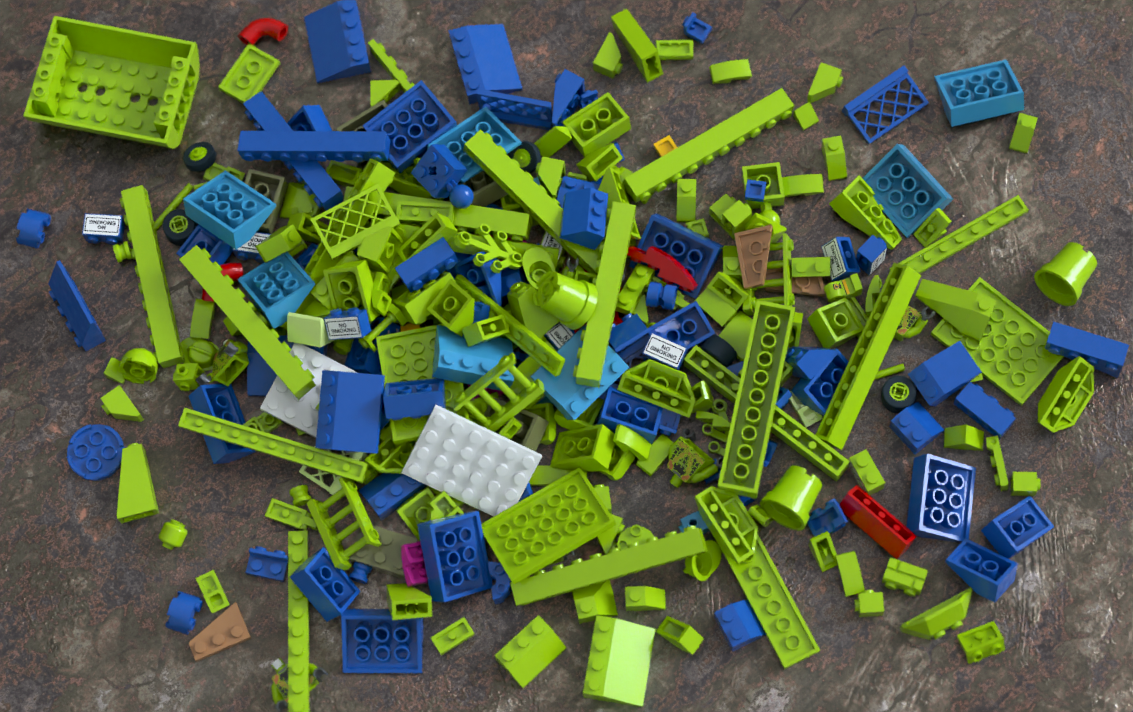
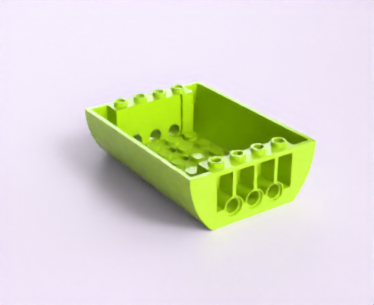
(123, 65)

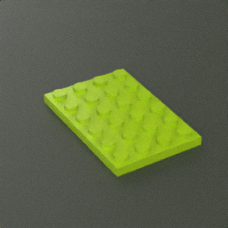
(1011, 348)
(408, 358)
(547, 525)

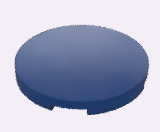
(95, 452)

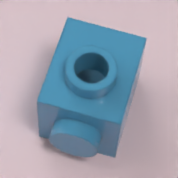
(691, 520)

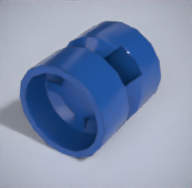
(661, 295)

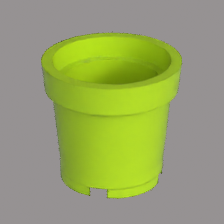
(1066, 274)
(566, 298)
(792, 498)

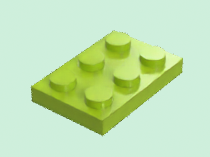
(249, 74)

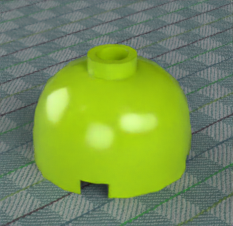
(139, 366)

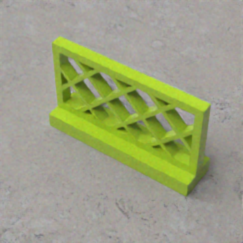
(353, 242)

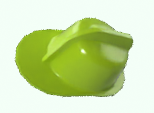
(535, 264)
(199, 351)
(704, 564)

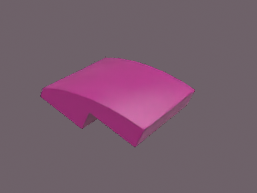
(413, 564)

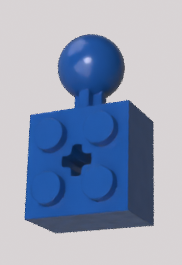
(440, 174)

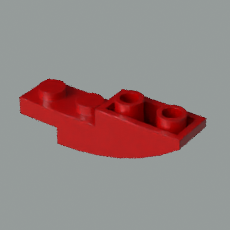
(670, 269)

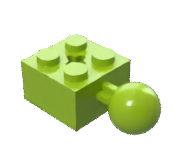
(774, 188)

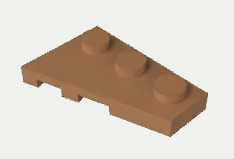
(753, 255)
(800, 285)
(221, 634)

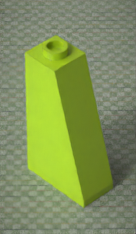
(638, 45)
(136, 488)

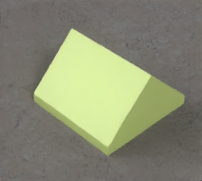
(306, 330)

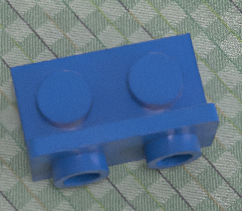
(267, 564)

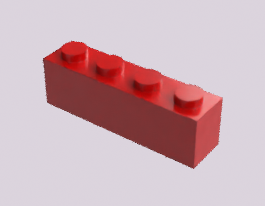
(877, 522)

